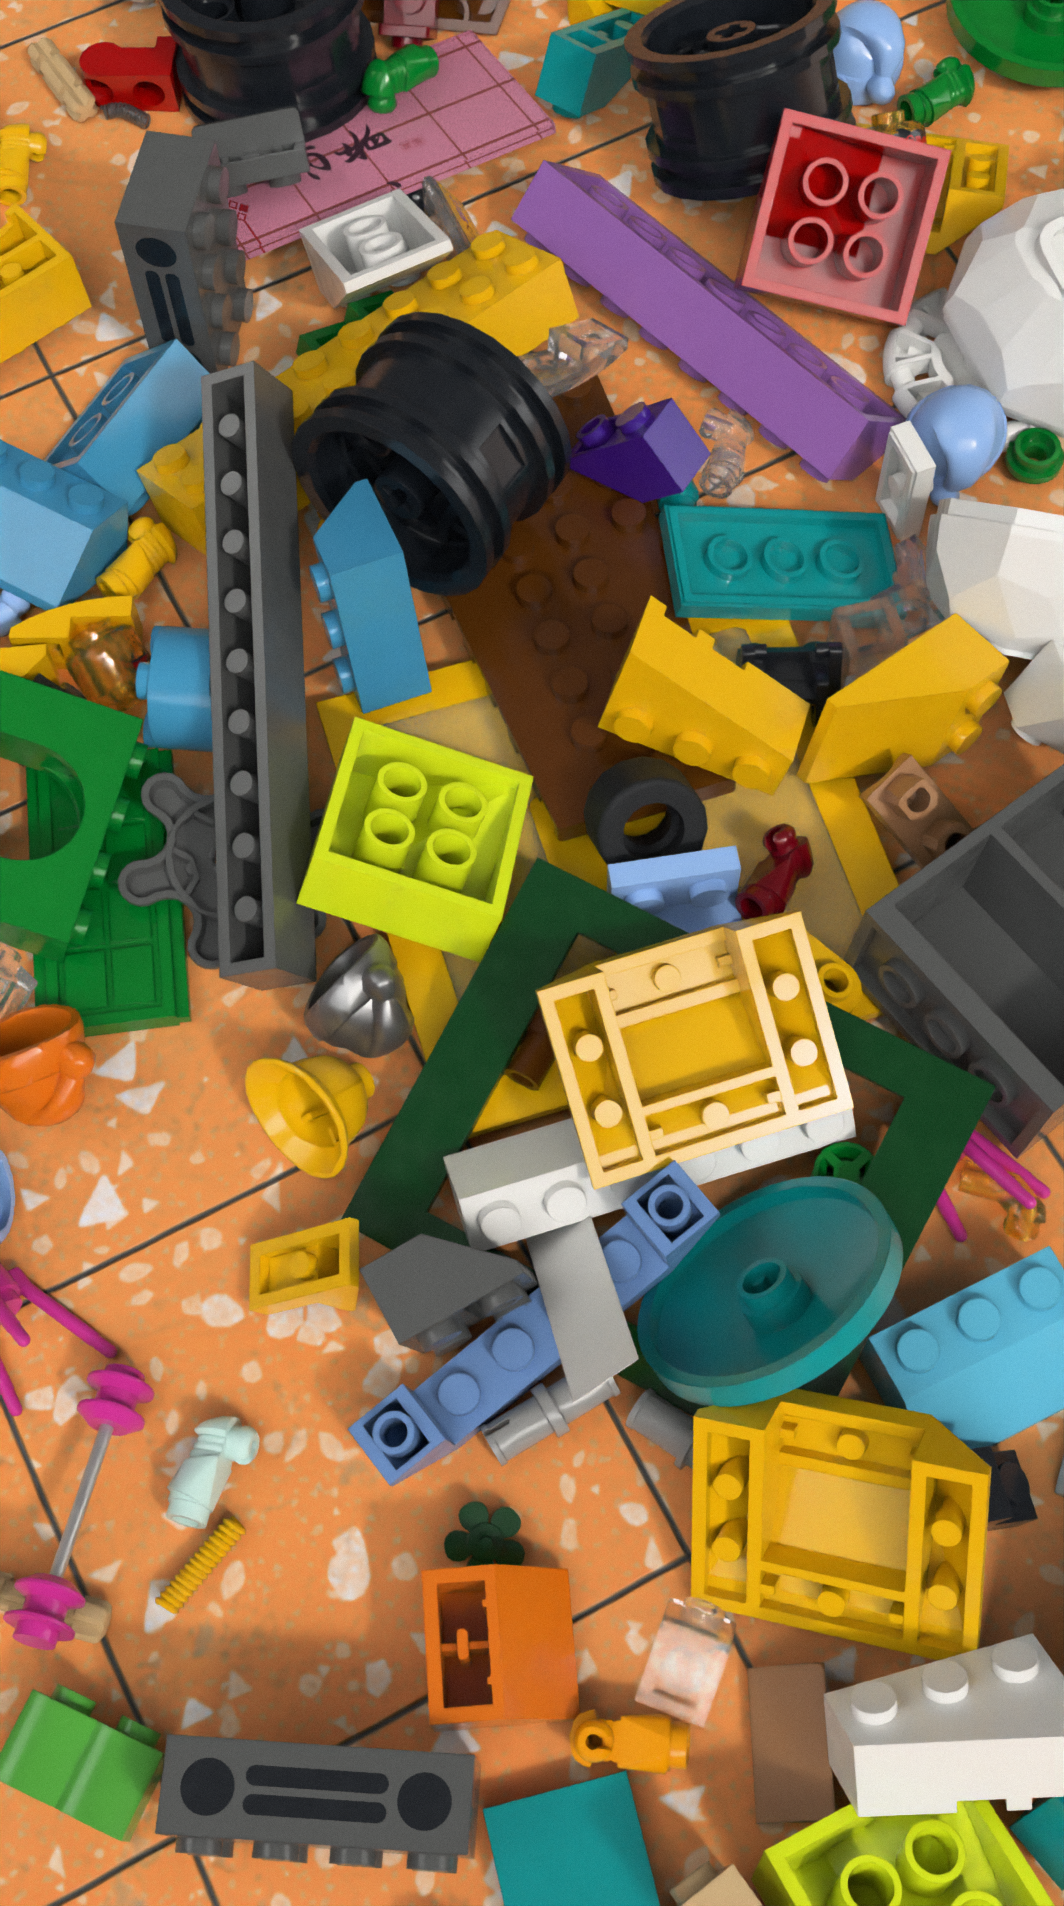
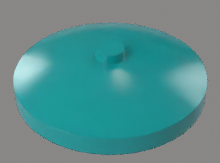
(772, 1292)

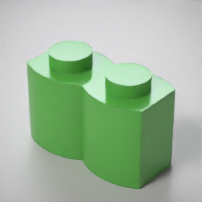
(81, 1763)

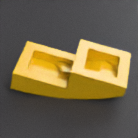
(62, 623)

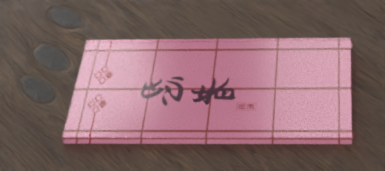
(436, 130)

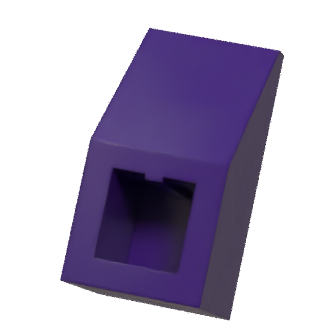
(641, 452)

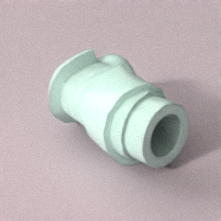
(205, 1473)

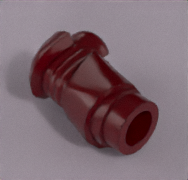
(777, 875)

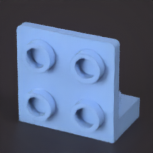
(682, 888)

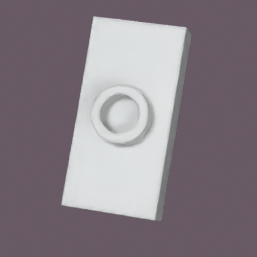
(905, 480)

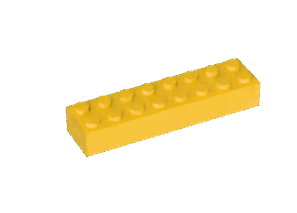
(492, 285)

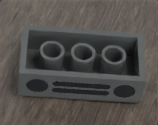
(185, 249)
(319, 1797)

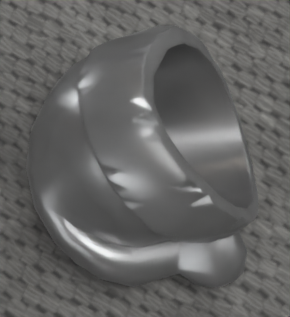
(361, 1001)

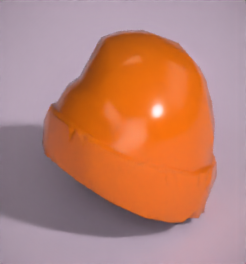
(43, 1064)

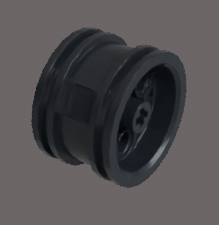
(272, 56)
(721, 82)
(449, 441)

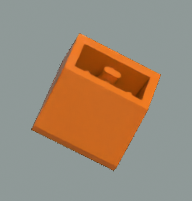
(498, 1646)

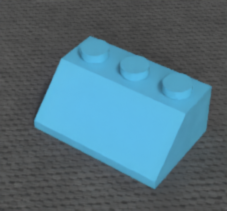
(982, 1357)

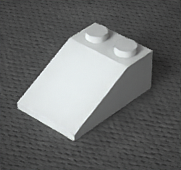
(373, 248)

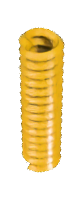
(201, 1565)

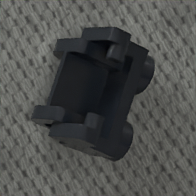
(807, 670)

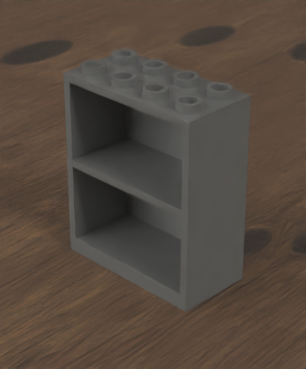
(975, 961)

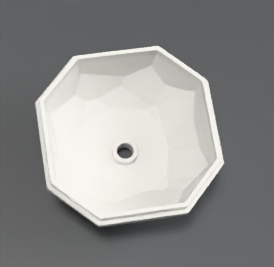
(1010, 309)
(999, 572)

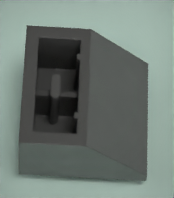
(442, 1288)

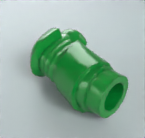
(397, 74)
(950, 87)

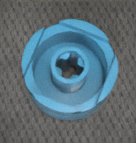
(177, 689)

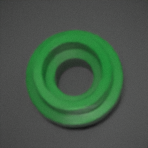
(1044, 447)

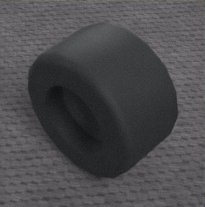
(629, 788)

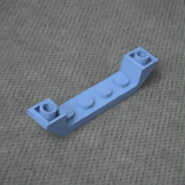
(520, 1350)

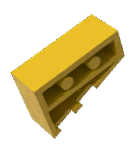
(36, 284)
(702, 706)

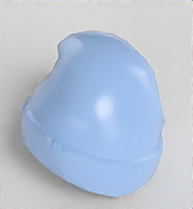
(869, 51)
(962, 433)

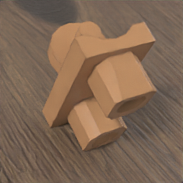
(916, 811)

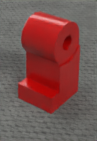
(134, 75)

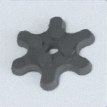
(187, 863)

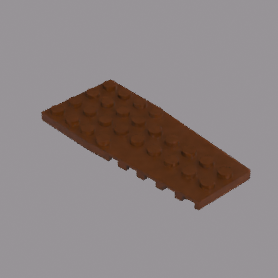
(558, 625)

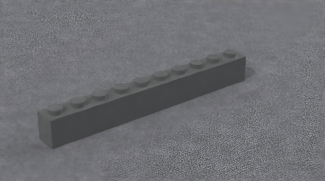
(256, 680)

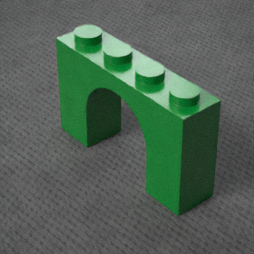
(89, 755)

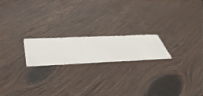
(581, 1306)

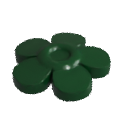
(485, 1538)

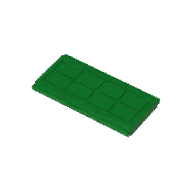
(132, 957)

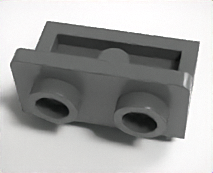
(259, 148)

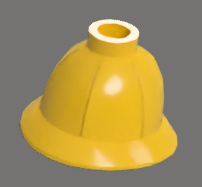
(310, 1108)

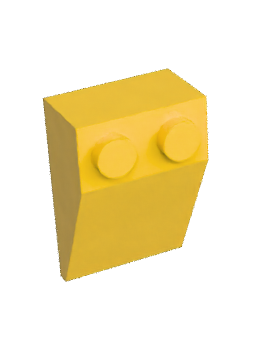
(911, 703)

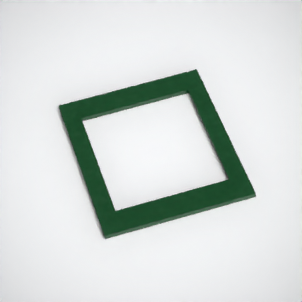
(497, 1008)

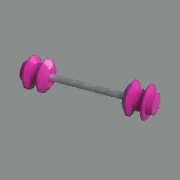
(50, 1595)

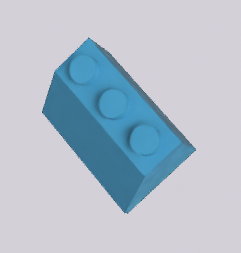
(140, 409)
(54, 530)
(369, 603)

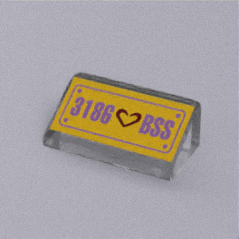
(448, 215)

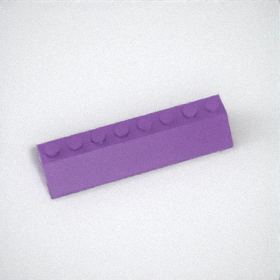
(714, 329)

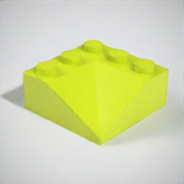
(417, 840)
(900, 1862)

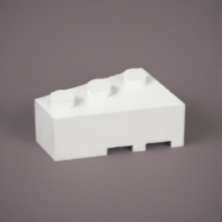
(951, 1733)

